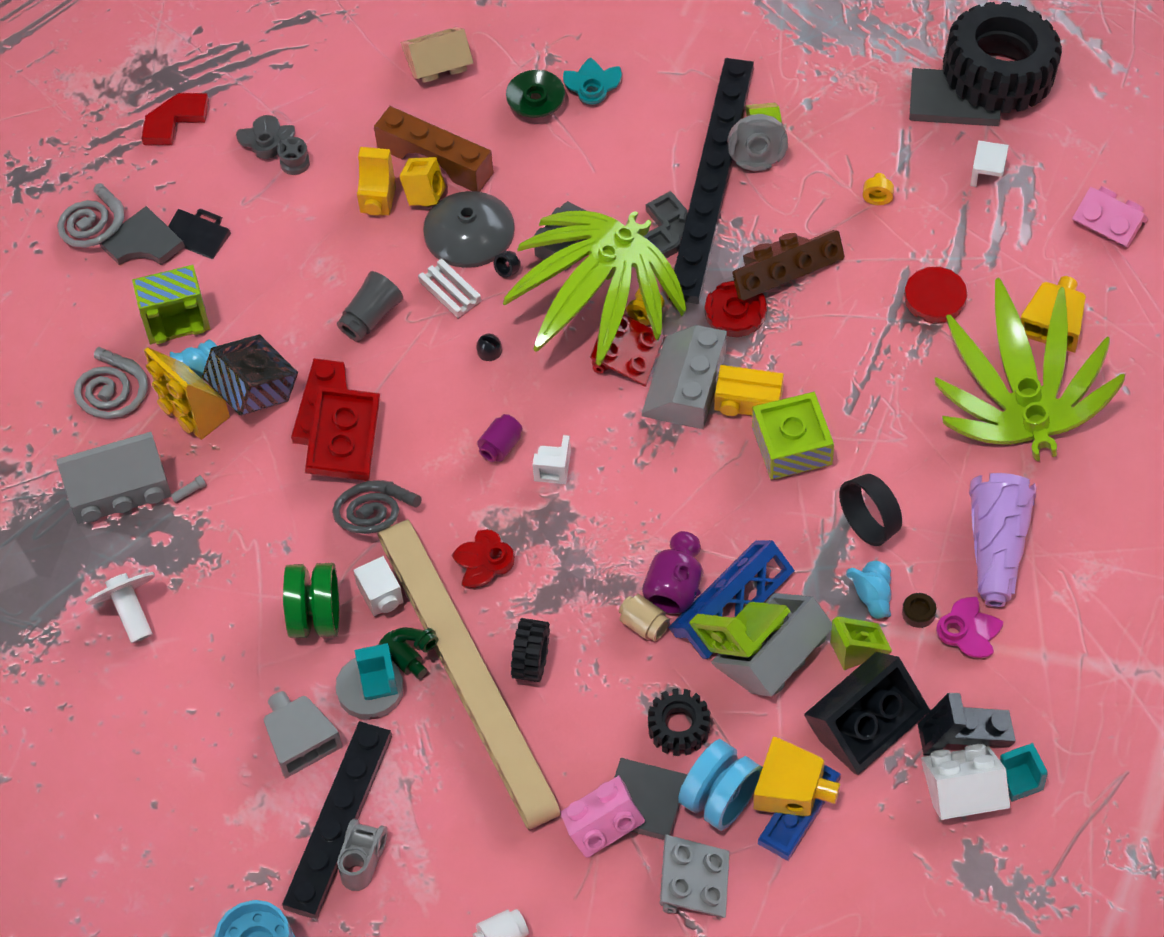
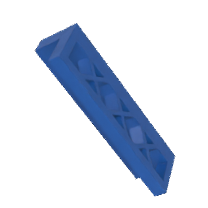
(733, 583)

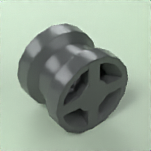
(294, 148)

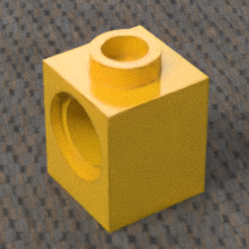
(422, 181)

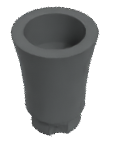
(369, 306)

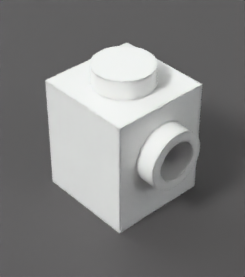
(378, 586)

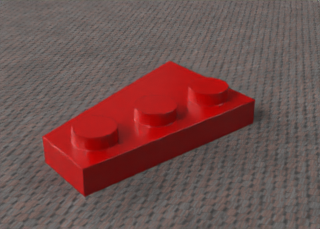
(322, 373)

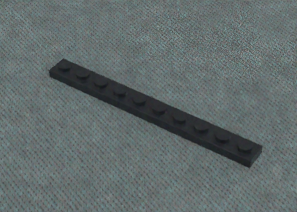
(711, 179)

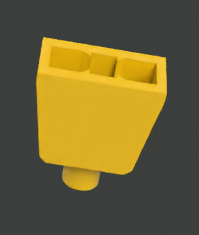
(1039, 311)
(792, 781)

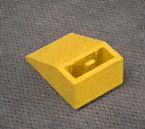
(185, 395)

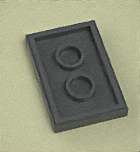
(937, 102)

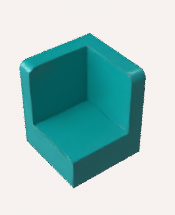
(376, 671)
(1024, 772)

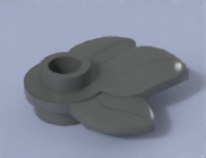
(265, 136)

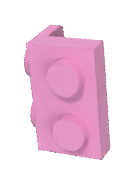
(1110, 216)
(602, 817)

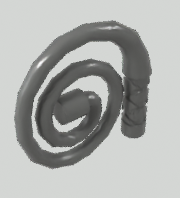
(367, 525)

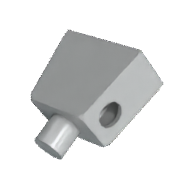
(299, 733)

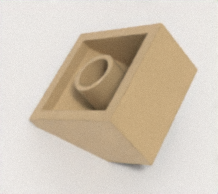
(438, 53)

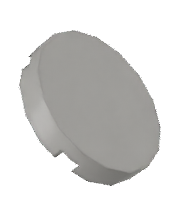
(757, 142)
(352, 698)

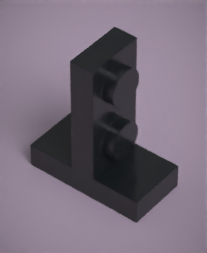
(957, 724)

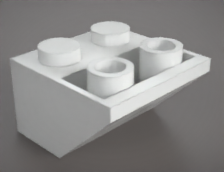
(966, 781)

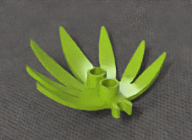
(612, 253)
(1031, 409)

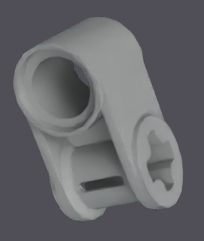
(360, 848)

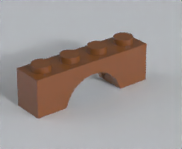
(460, 158)

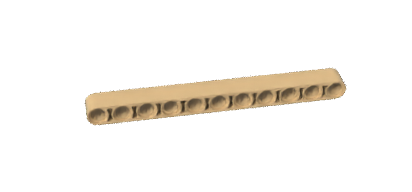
(470, 676)

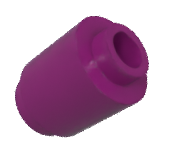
(499, 438)

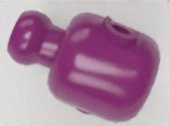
(675, 575)

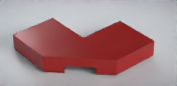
(182, 107)

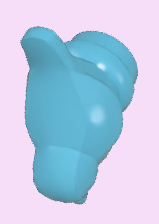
(195, 357)
(873, 587)

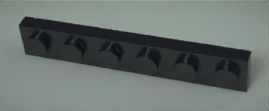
(342, 805)

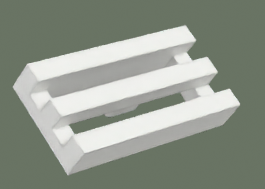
(456, 279)

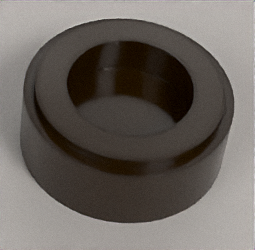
(919, 610)

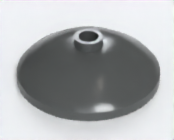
(472, 239)

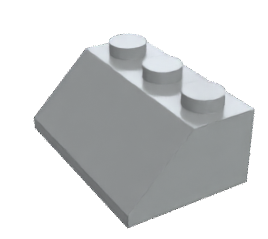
(686, 376)
(114, 478)
(782, 650)

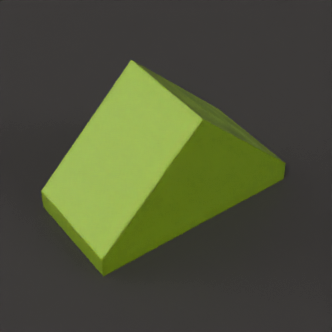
(856, 641)

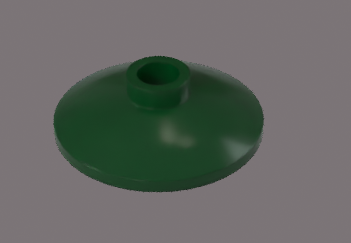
(535, 93)

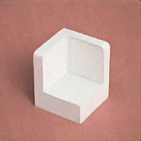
(989, 160)
(552, 463)

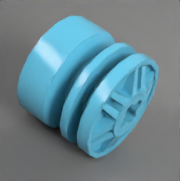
(254, 920)

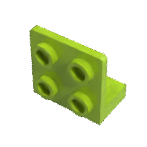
(740, 634)

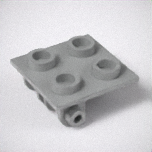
(694, 877)

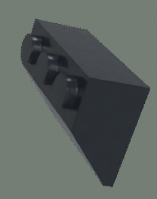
(868, 711)

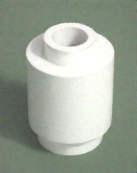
(503, 925)

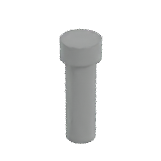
(198, 483)

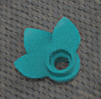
(592, 81)

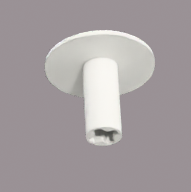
(122, 593)

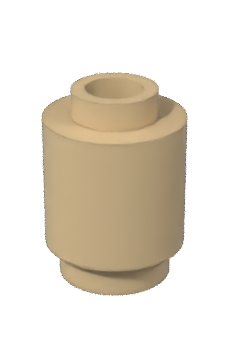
(643, 617)

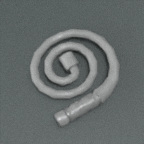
(85, 223)
(107, 391)

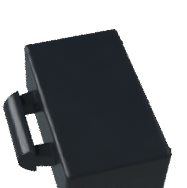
(198, 233)

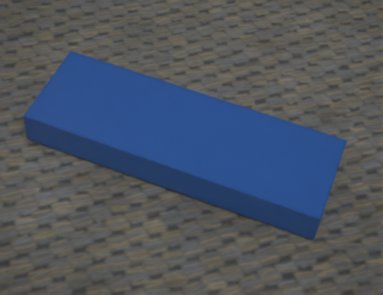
(787, 830)

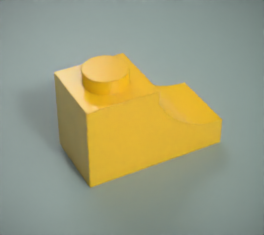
(376, 181)

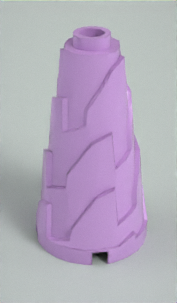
(999, 526)

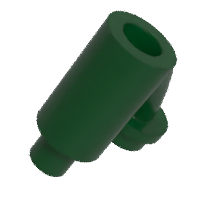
(403, 654)

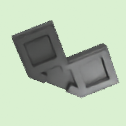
(671, 219)

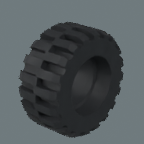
(1008, 32)

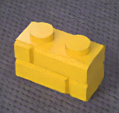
(743, 388)

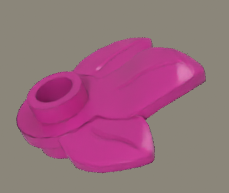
(974, 628)

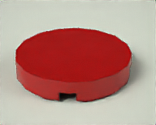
(935, 294)
(732, 314)

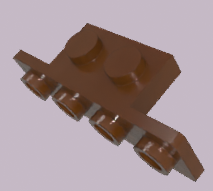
(784, 261)

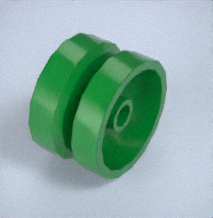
(311, 598)

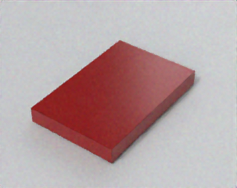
(342, 433)

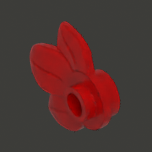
(480, 558)

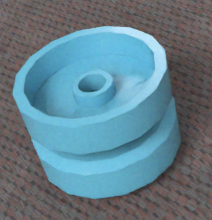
(720, 784)

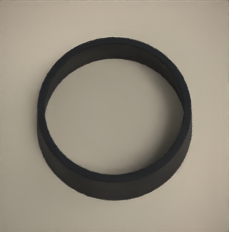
(858, 515)

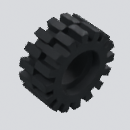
(530, 650)
(678, 704)

